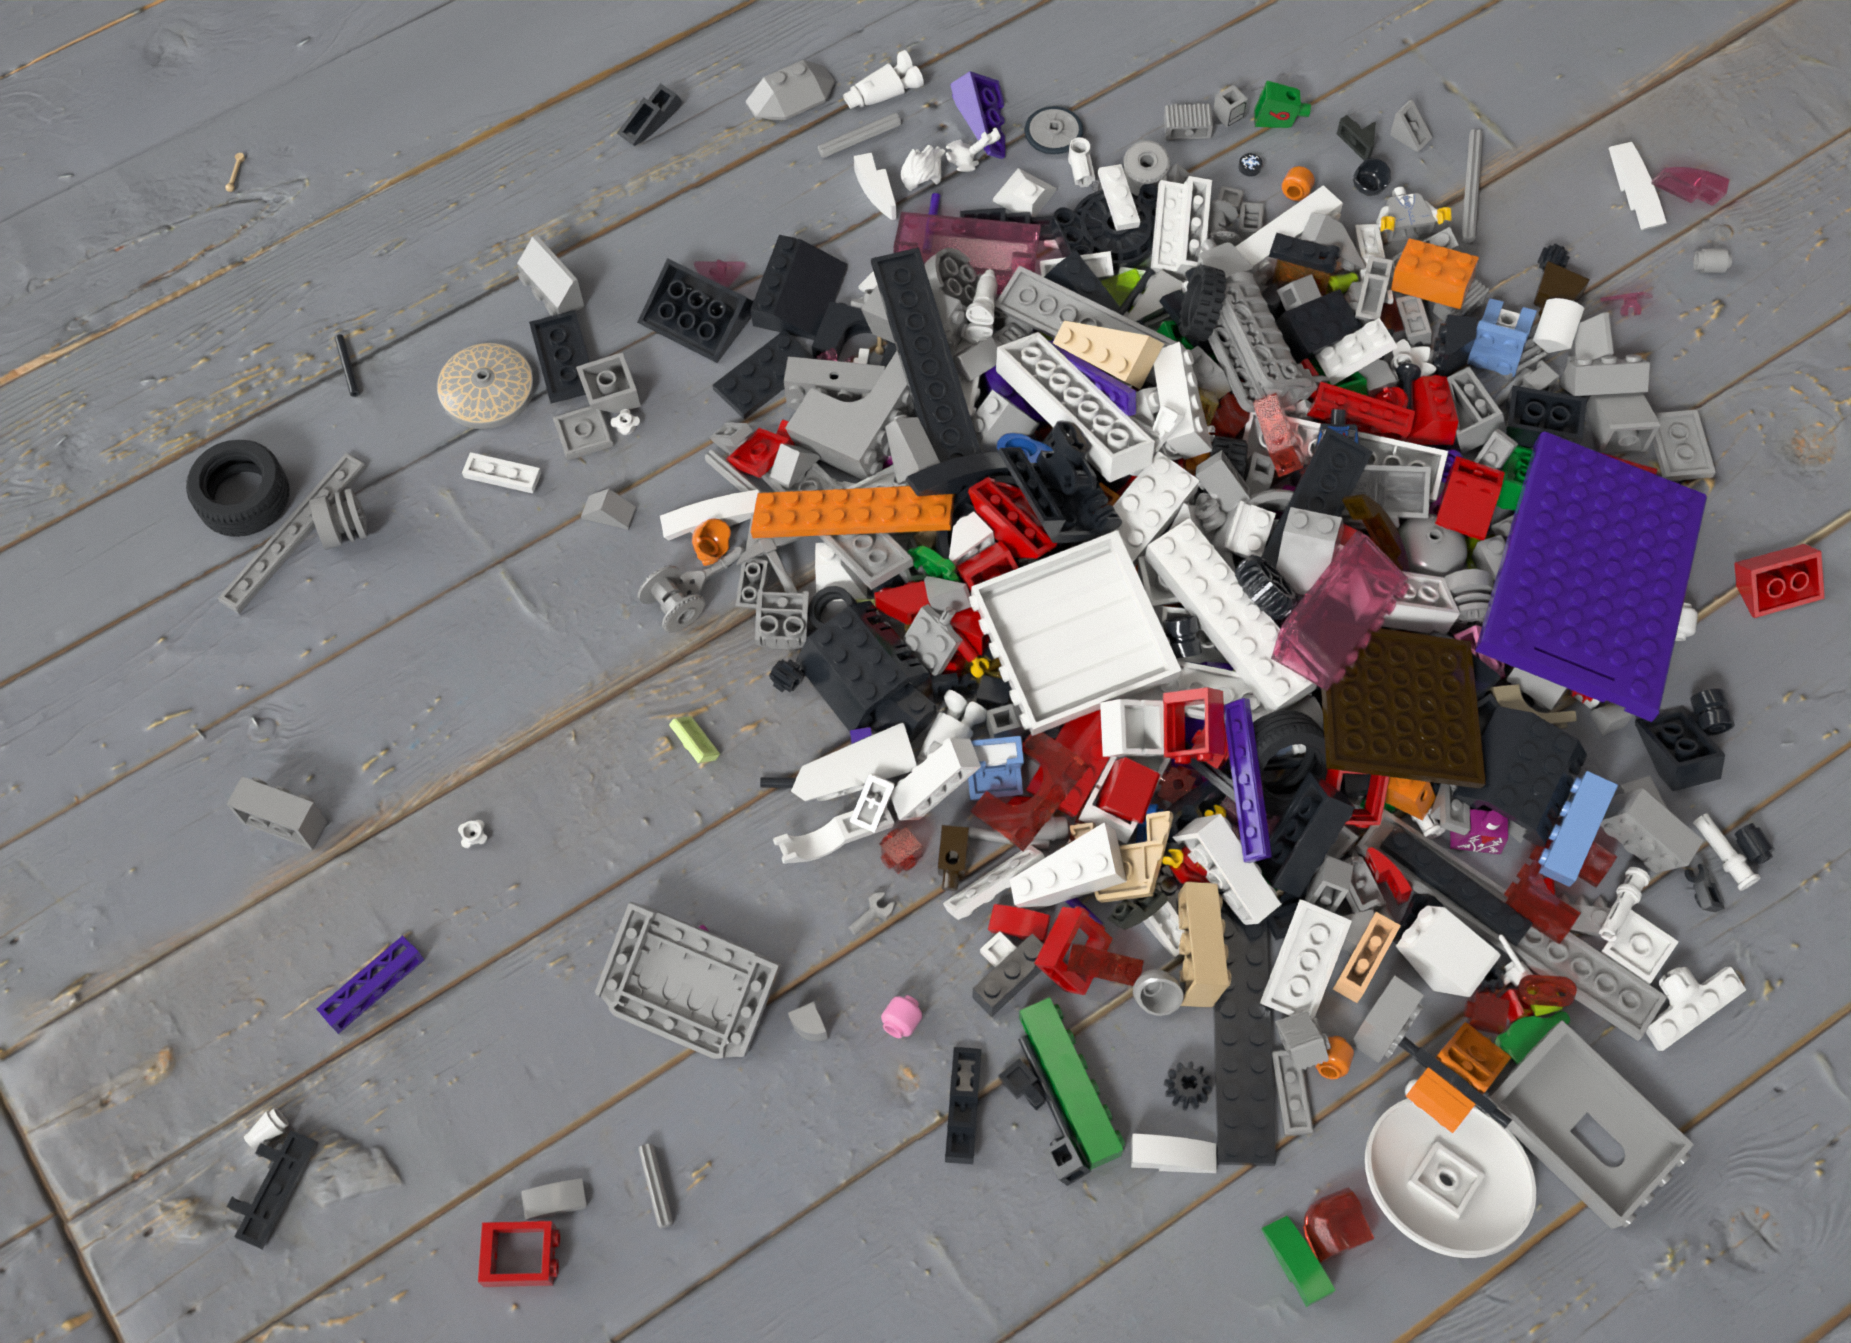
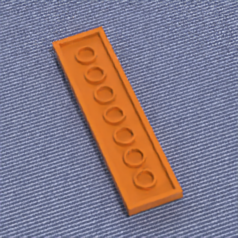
(849, 512)

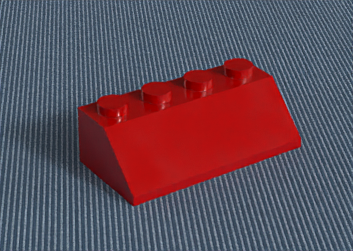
(1085, 739)

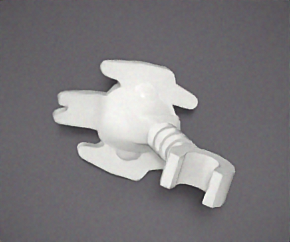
(963, 153)

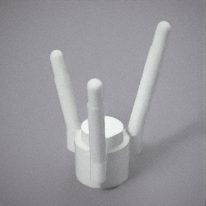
(1514, 970)

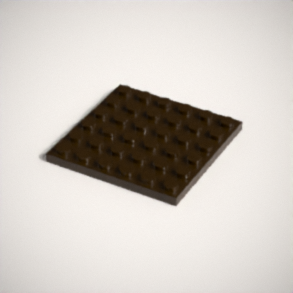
(1407, 711)

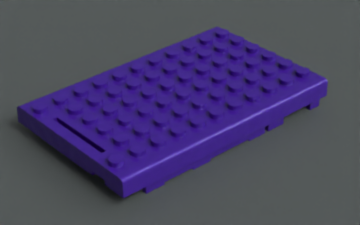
(1594, 576)

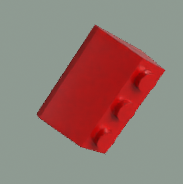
(1434, 412)
(1780, 579)

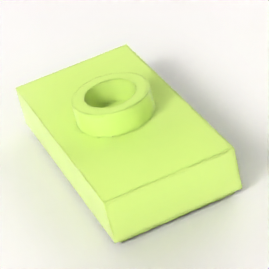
(694, 739)

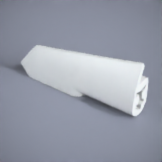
(848, 769)

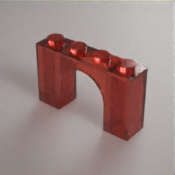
(1023, 821)
(1543, 908)

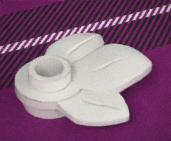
(1417, 355)

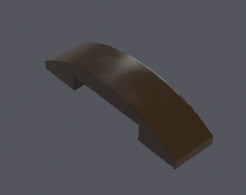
(1379, 527)

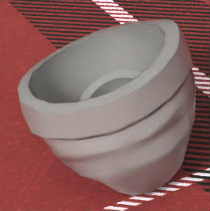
(1158, 992)

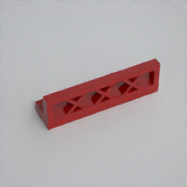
(1362, 412)

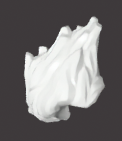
(922, 167)

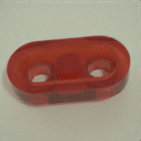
(1547, 990)

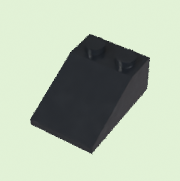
(1681, 750)

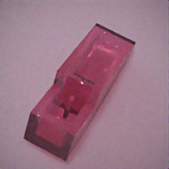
(1692, 184)

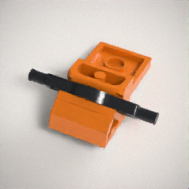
(1458, 1078)

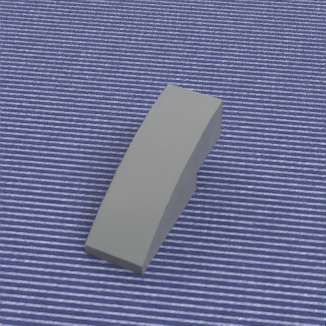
(1374, 288)

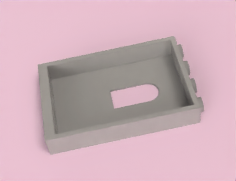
(1554, 1091)

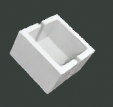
(1132, 728)

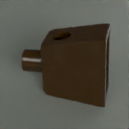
(1559, 283)
(953, 845)

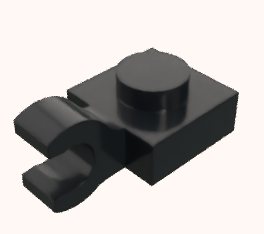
(1706, 892)
(1020, 1082)

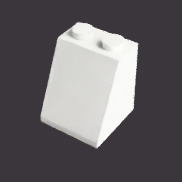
(1447, 952)

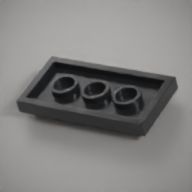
(559, 353)
(760, 375)

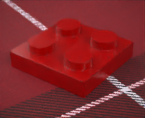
(758, 452)

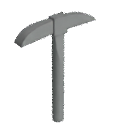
(768, 547)

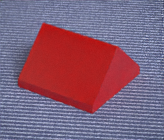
(1128, 790)

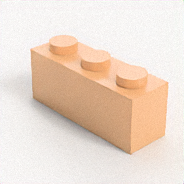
(1366, 957)

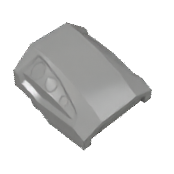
(781, 620)

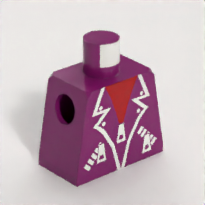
(1486, 834)

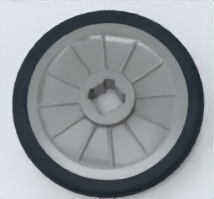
(1053, 129)

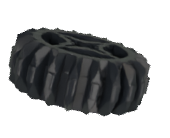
(1266, 587)

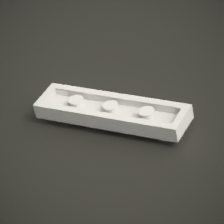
(992, 883)

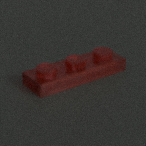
(1104, 965)

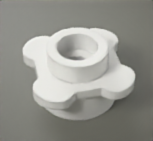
(629, 426)
(469, 827)

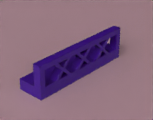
(373, 988)

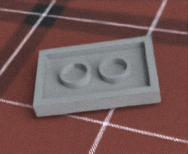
(1682, 446)

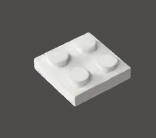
(1640, 947)

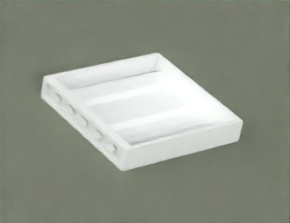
(1074, 632)

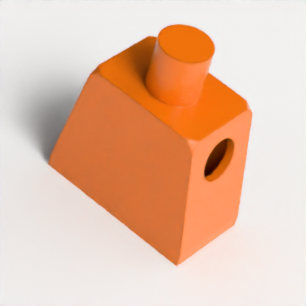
(1406, 796)

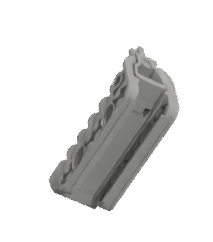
(1256, 348)

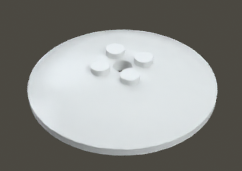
(1489, 1175)

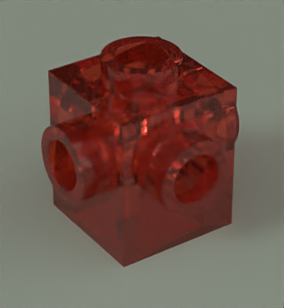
(1166, 781)

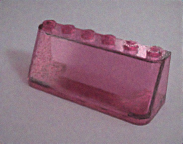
(987, 243)
(1340, 613)

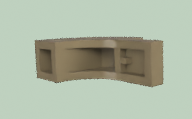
(1511, 697)

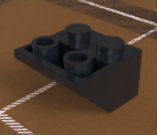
(1454, 344)

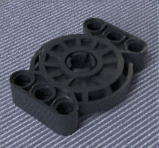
(1090, 231)

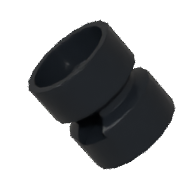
(1182, 636)
(1712, 712)

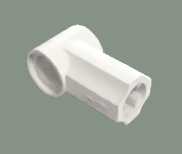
(1081, 162)

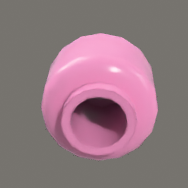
(901, 1016)

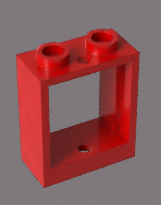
(1174, 724)
(1375, 798)
(1058, 942)
(489, 1247)

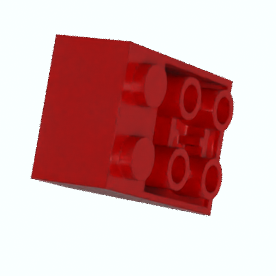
(1469, 498)

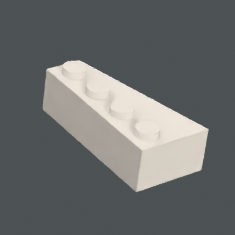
(1180, 392)
(1071, 872)

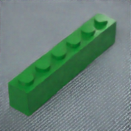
(1071, 1083)

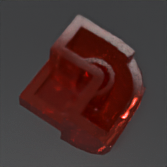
(1336, 1225)

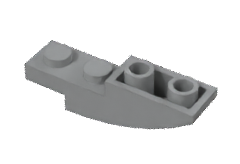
(753, 576)

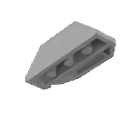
(790, 91)

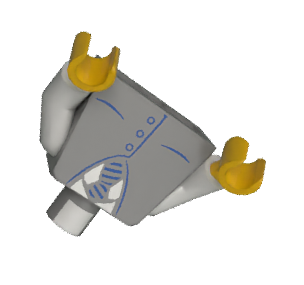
(1409, 216)

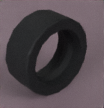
(822, 598)

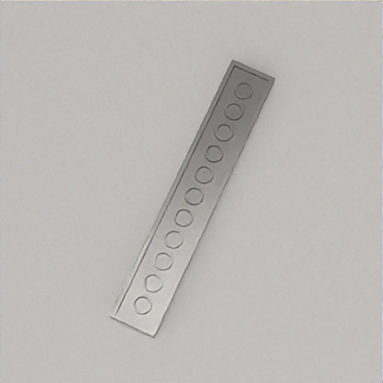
(1598, 979)

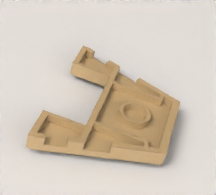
(1139, 860)

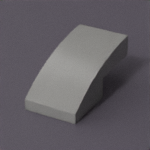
(553, 1198)

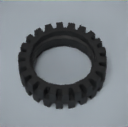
(1202, 303)

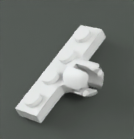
(1691, 1003)

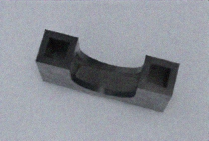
(839, 326)

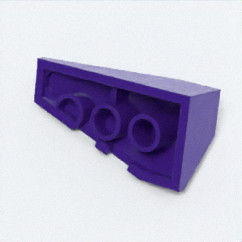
(980, 105)

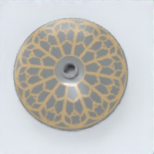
(485, 385)

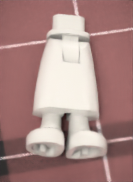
(885, 83)
(982, 309)
(948, 725)

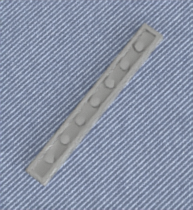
(288, 536)

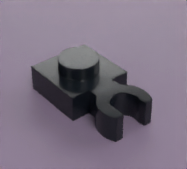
(946, 682)

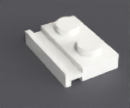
(1249, 530)

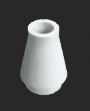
(267, 1127)

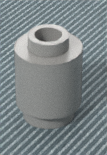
(1712, 260)

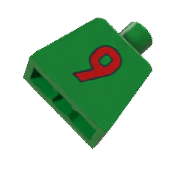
(1279, 106)

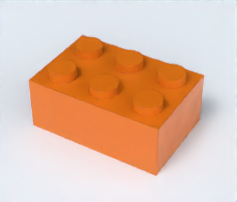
(1434, 273)

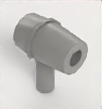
(1053, 829)

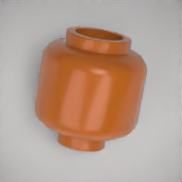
(1298, 183)
(1339, 1060)

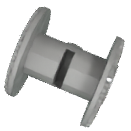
(1145, 164)
(1221, 215)
(679, 610)

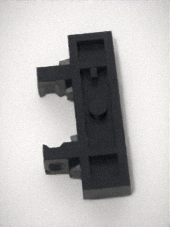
(264, 1210)

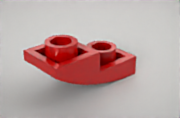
(1019, 922)

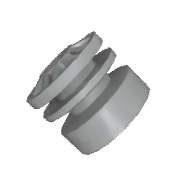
(338, 518)
(1472, 594)

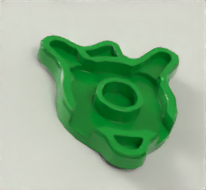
(933, 563)
(1526, 1033)

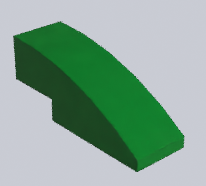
(1298, 1261)

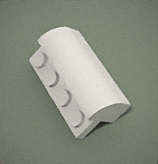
(1180, 225)

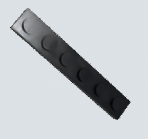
(1456, 885)

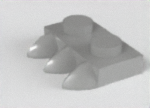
(1591, 917)

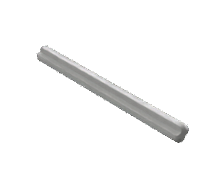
(1472, 186)

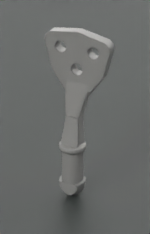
(701, 576)

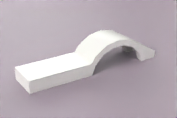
(1370, 244)
(826, 839)

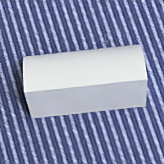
(1558, 325)

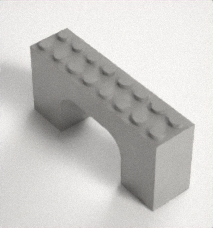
(854, 433)

